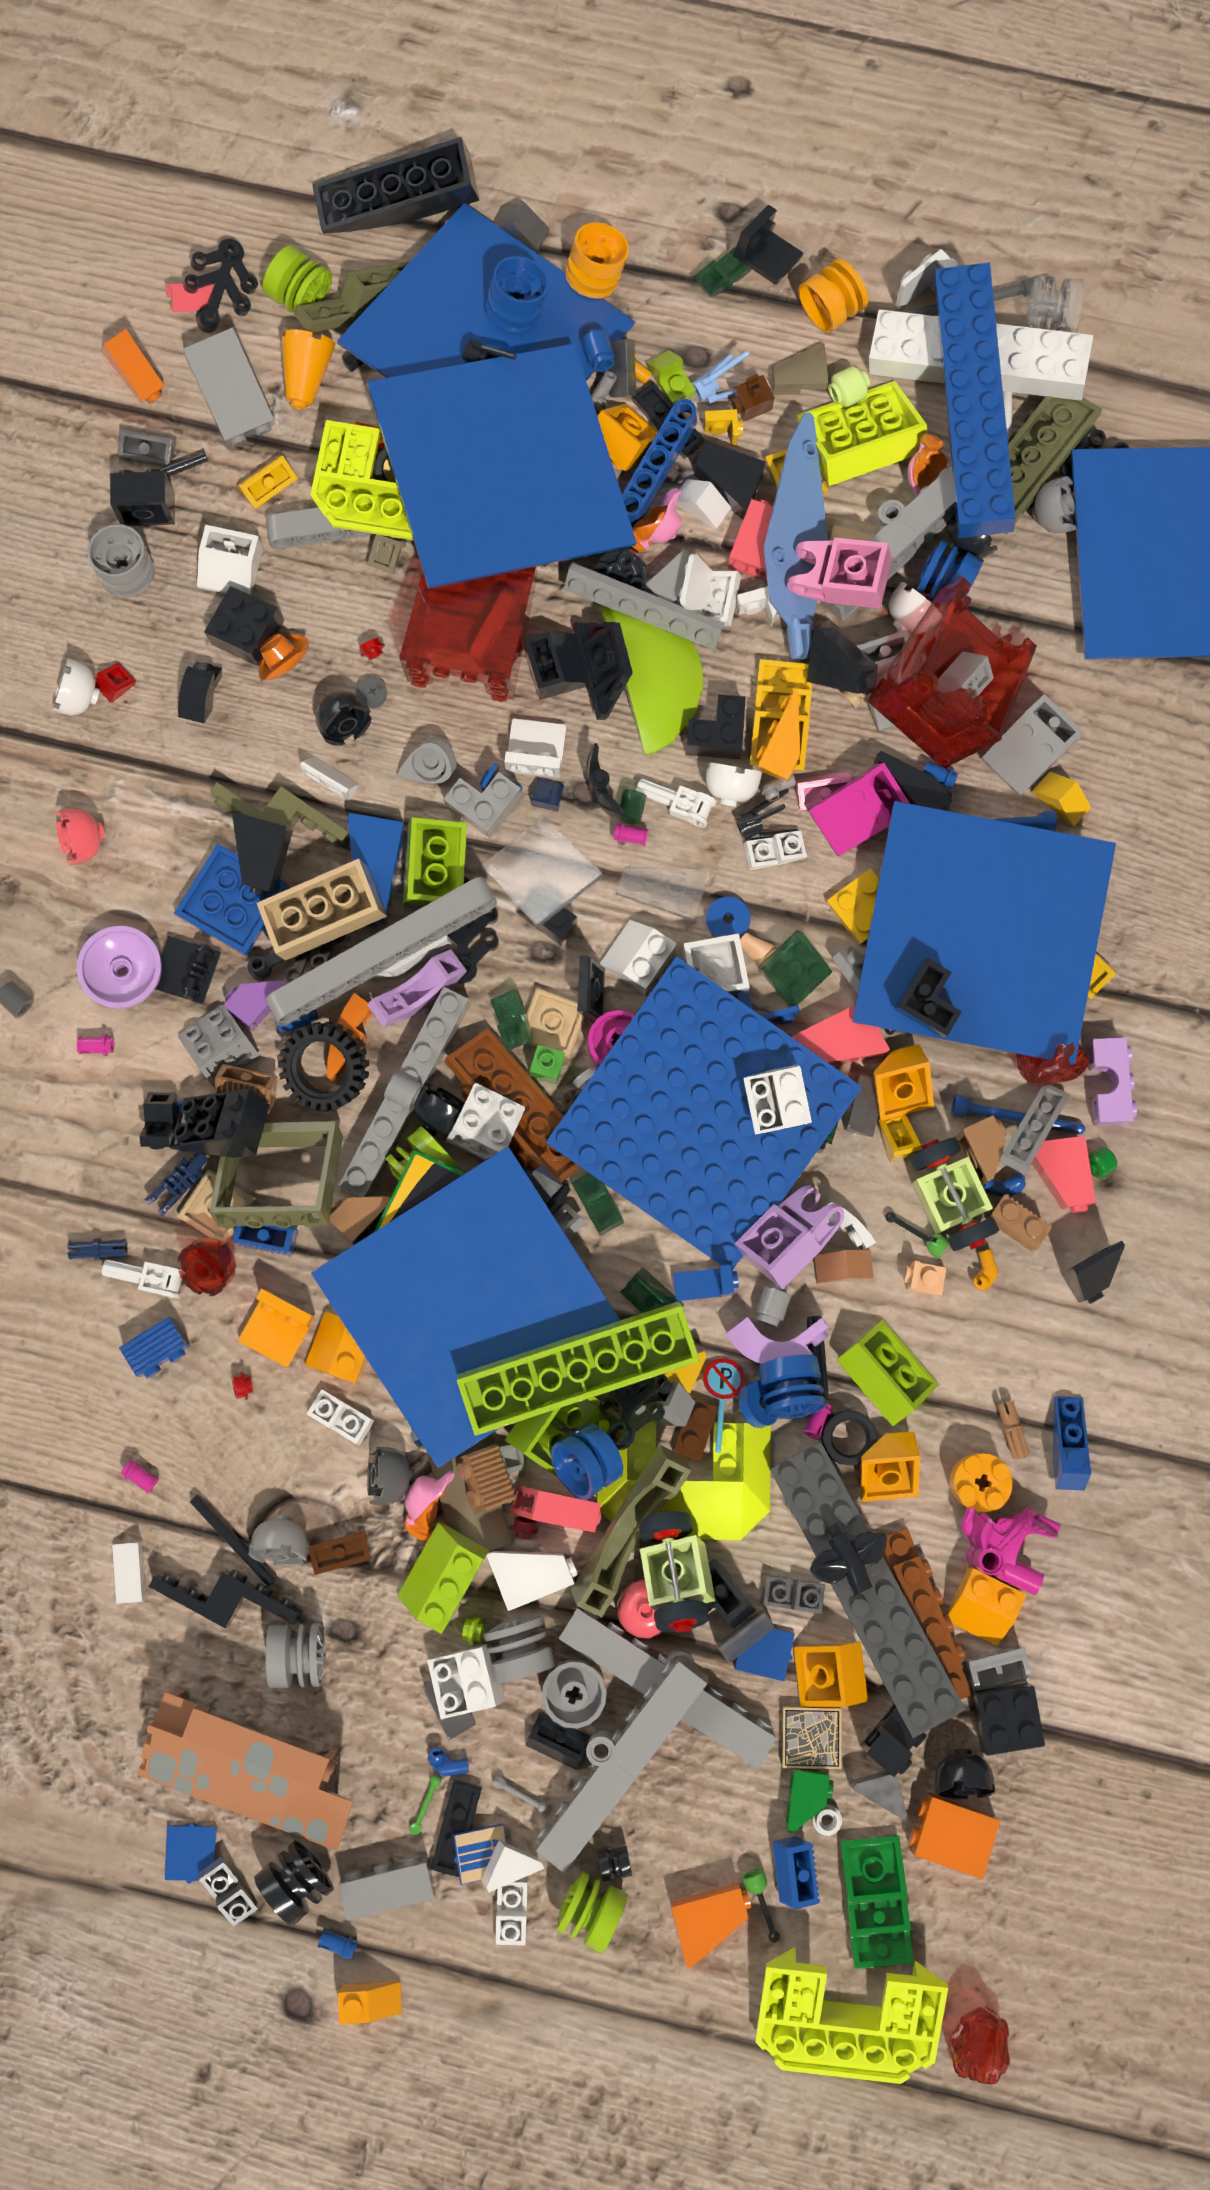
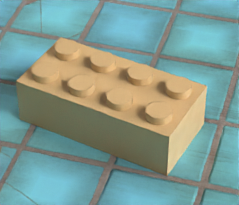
(321, 909)

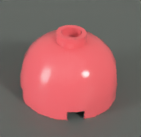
(79, 834)
(635, 1612)

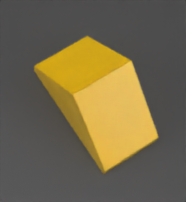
(1063, 796)
(899, 1138)
(687, 1375)

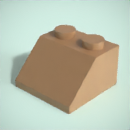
(984, 1146)
(358, 1216)

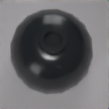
(975, 545)
(342, 716)
(437, 1109)
(964, 1776)

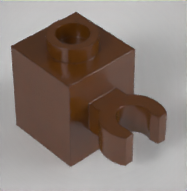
(752, 397)

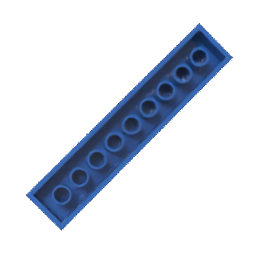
(974, 400)

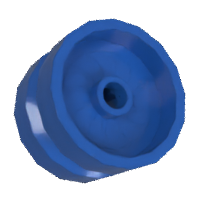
(586, 1461)

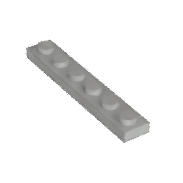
(643, 606)

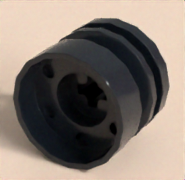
(287, 1887)

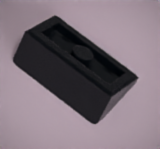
(558, 1742)

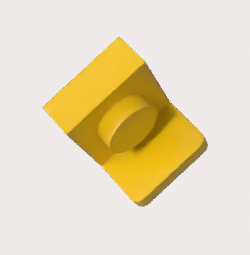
(723, 421)

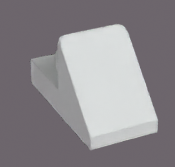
(754, 601)

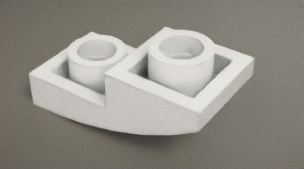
(775, 851)
(859, 1234)
(340, 1417)
(512, 1913)

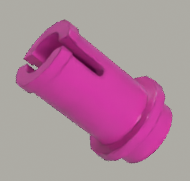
(630, 834)
(89, 1045)
(817, 1422)
(139, 1476)

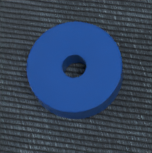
(731, 907)
(753, 1405)

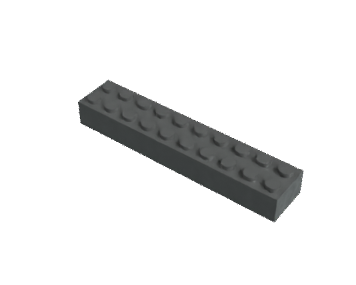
(880, 1613)

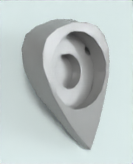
(429, 762)

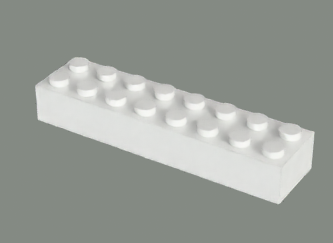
(1030, 358)

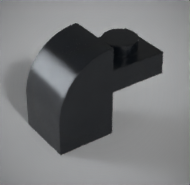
(197, 691)
(159, 1119)

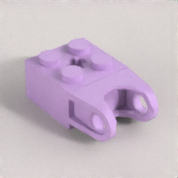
(789, 1235)

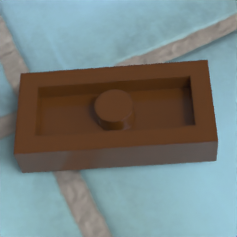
(694, 1436)
(339, 1552)

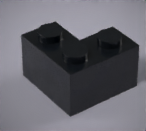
(719, 737)
(921, 999)
(729, 1598)
(891, 1743)

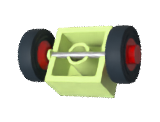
(952, 1194)
(675, 1572)

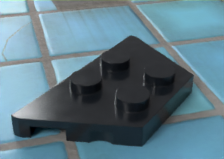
(604, 663)

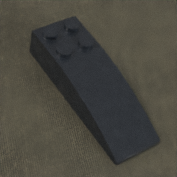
(398, 189)

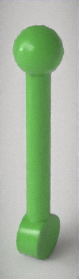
(415, 1827)

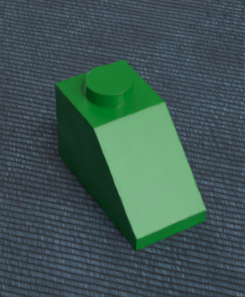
(806, 1796)

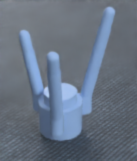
(707, 384)

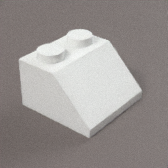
(639, 956)

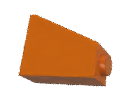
(133, 367)
(708, 1919)

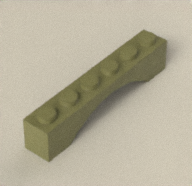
(653, 1489)

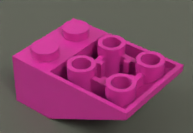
(858, 808)

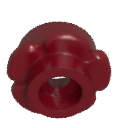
(524, 1528)

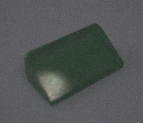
(647, 1292)

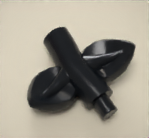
(599, 785)
(849, 1558)

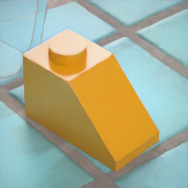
(369, 2001)

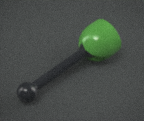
(935, 1244)
(756, 1882)

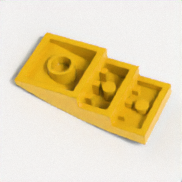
(773, 684)

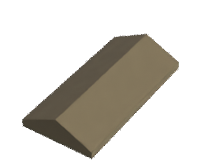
(484, 1527)

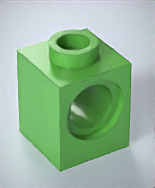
(547, 1064)

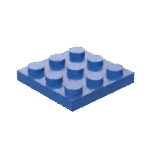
(222, 904)

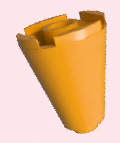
(304, 365)

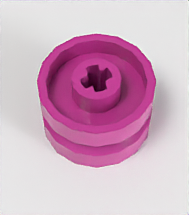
(605, 1033)

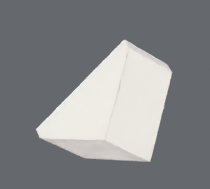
(703, 502)
(508, 1865)

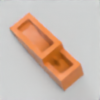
(354, 1018)

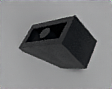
(558, 926)

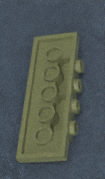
(1045, 444)

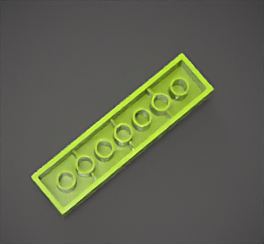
(577, 1368)

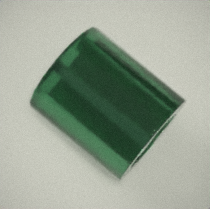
(633, 806)

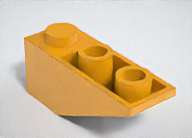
(784, 746)

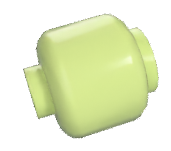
(849, 386)

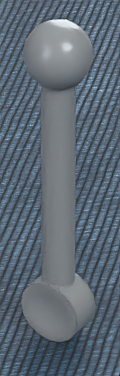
(500, 1783)

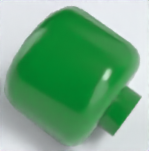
(1102, 1162)

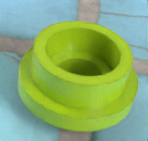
(473, 1630)

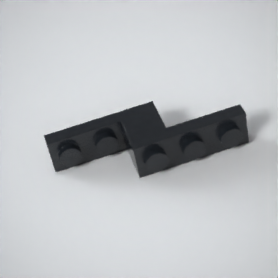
(226, 1597)

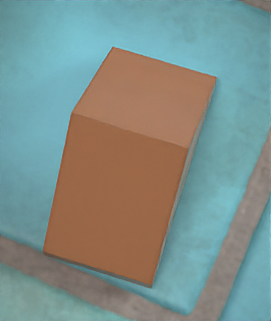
(843, 1266)

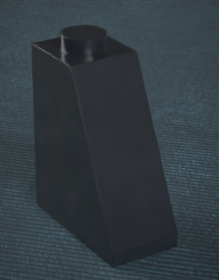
(731, 473)
(840, 663)
(260, 852)

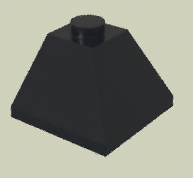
(1094, 1273)

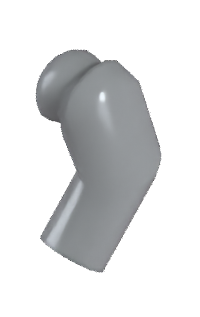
(602, 390)
(772, 788)

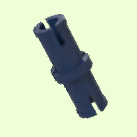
(97, 1249)

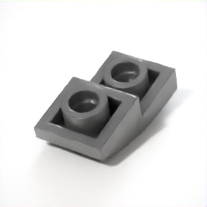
(792, 1594)
(228, 1891)

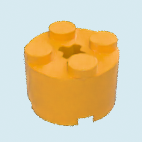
(995, 1474)

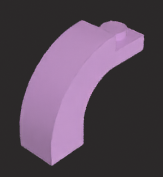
(419, 990)
(757, 1347)

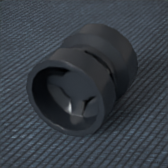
(621, 1862)

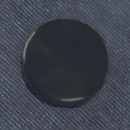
(624, 566)

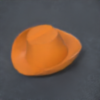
(281, 655)

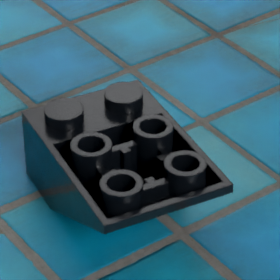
(221, 1124)

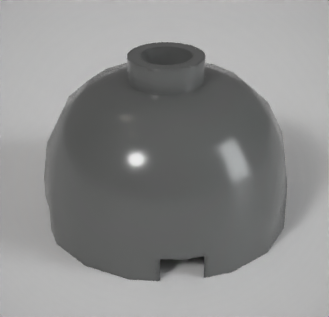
(388, 1476)

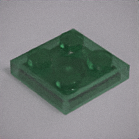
(795, 969)

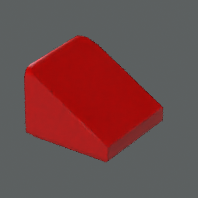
(114, 682)

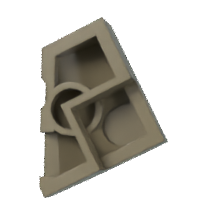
(802, 371)

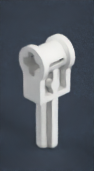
(683, 804)
(151, 1277)

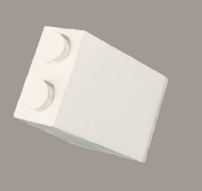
(530, 1575)

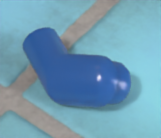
(1010, 1186)
(445, 1765)

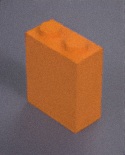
(954, 1835)

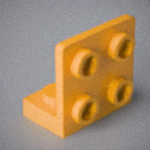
(276, 1328)

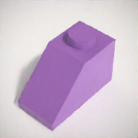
(249, 1001)

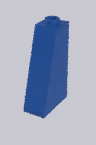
(378, 846)

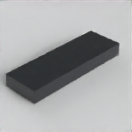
(656, 407)
(457, 1819)

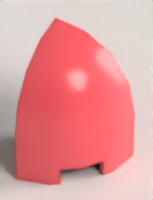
(186, 302)

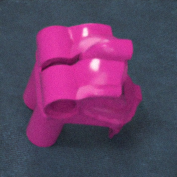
(1002, 1542)

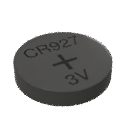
(372, 691)

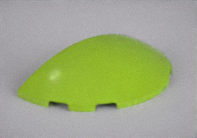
(663, 681)

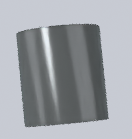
(15, 999)

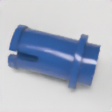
(941, 773)
(338, 1944)

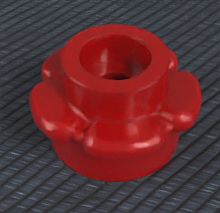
(372, 648)
(242, 1386)

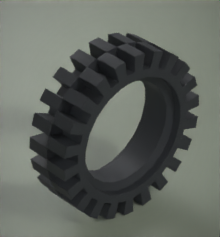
(301, 1087)

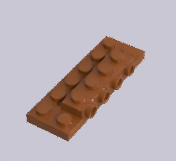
(490, 1065)
(912, 1577)

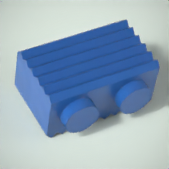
(267, 1238)
(154, 1348)
(795, 1872)

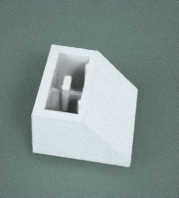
(228, 560)
(777, 1099)
(465, 1681)

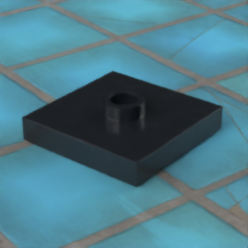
(590, 988)

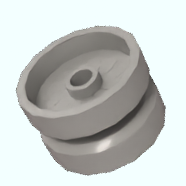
(579, 1710)

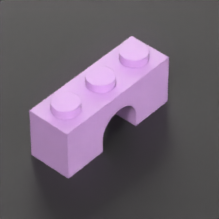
(1113, 1058)

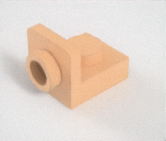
(925, 1278)

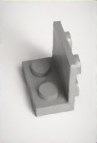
(217, 1041)

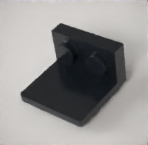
(765, 250)

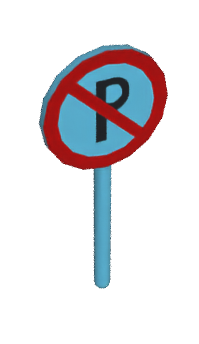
(723, 1381)

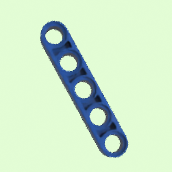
(660, 449)

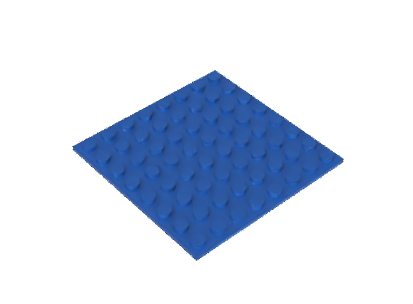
(441, 299)
(501, 465)
(1143, 551)
(998, 908)
(674, 1120)
(458, 1288)

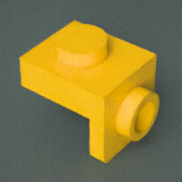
(1101, 974)

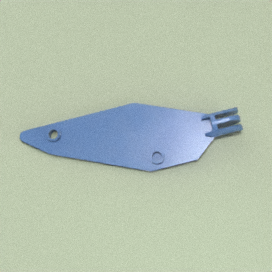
(795, 518)

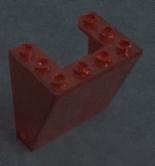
(470, 631)
(928, 652)

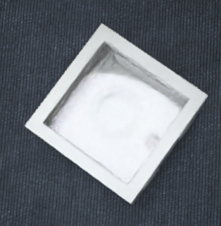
(719, 961)

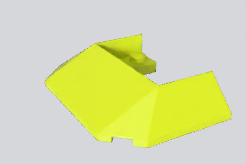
(345, 487)
(720, 1507)
(847, 2037)

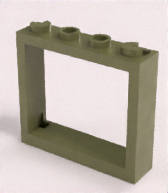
(282, 1135)

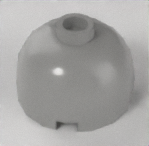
(1055, 506)
(280, 1541)

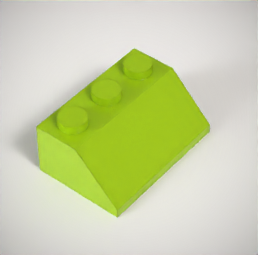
(433, 860)
(887, 1373)
(535, 1434)
(441, 1576)

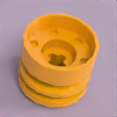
(596, 260)
(833, 295)

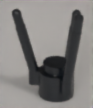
(477, 351)
(750, 822)

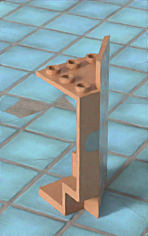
(244, 1771)

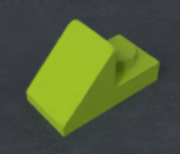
(670, 376)

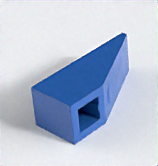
(1070, 1444)

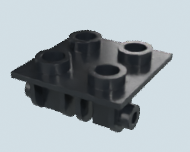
(187, 969)

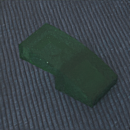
(721, 274)
(512, 1019)
(597, 1203)

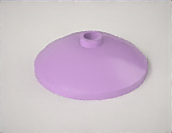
(105, 956)

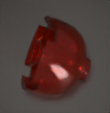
(207, 1266)

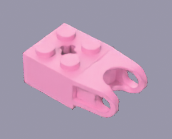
(843, 572)

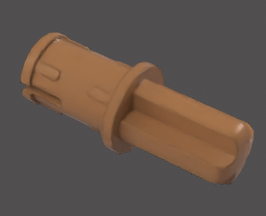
(1013, 1430)

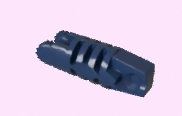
(178, 1181)

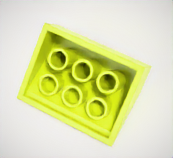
(866, 434)

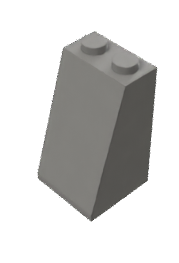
(229, 387)

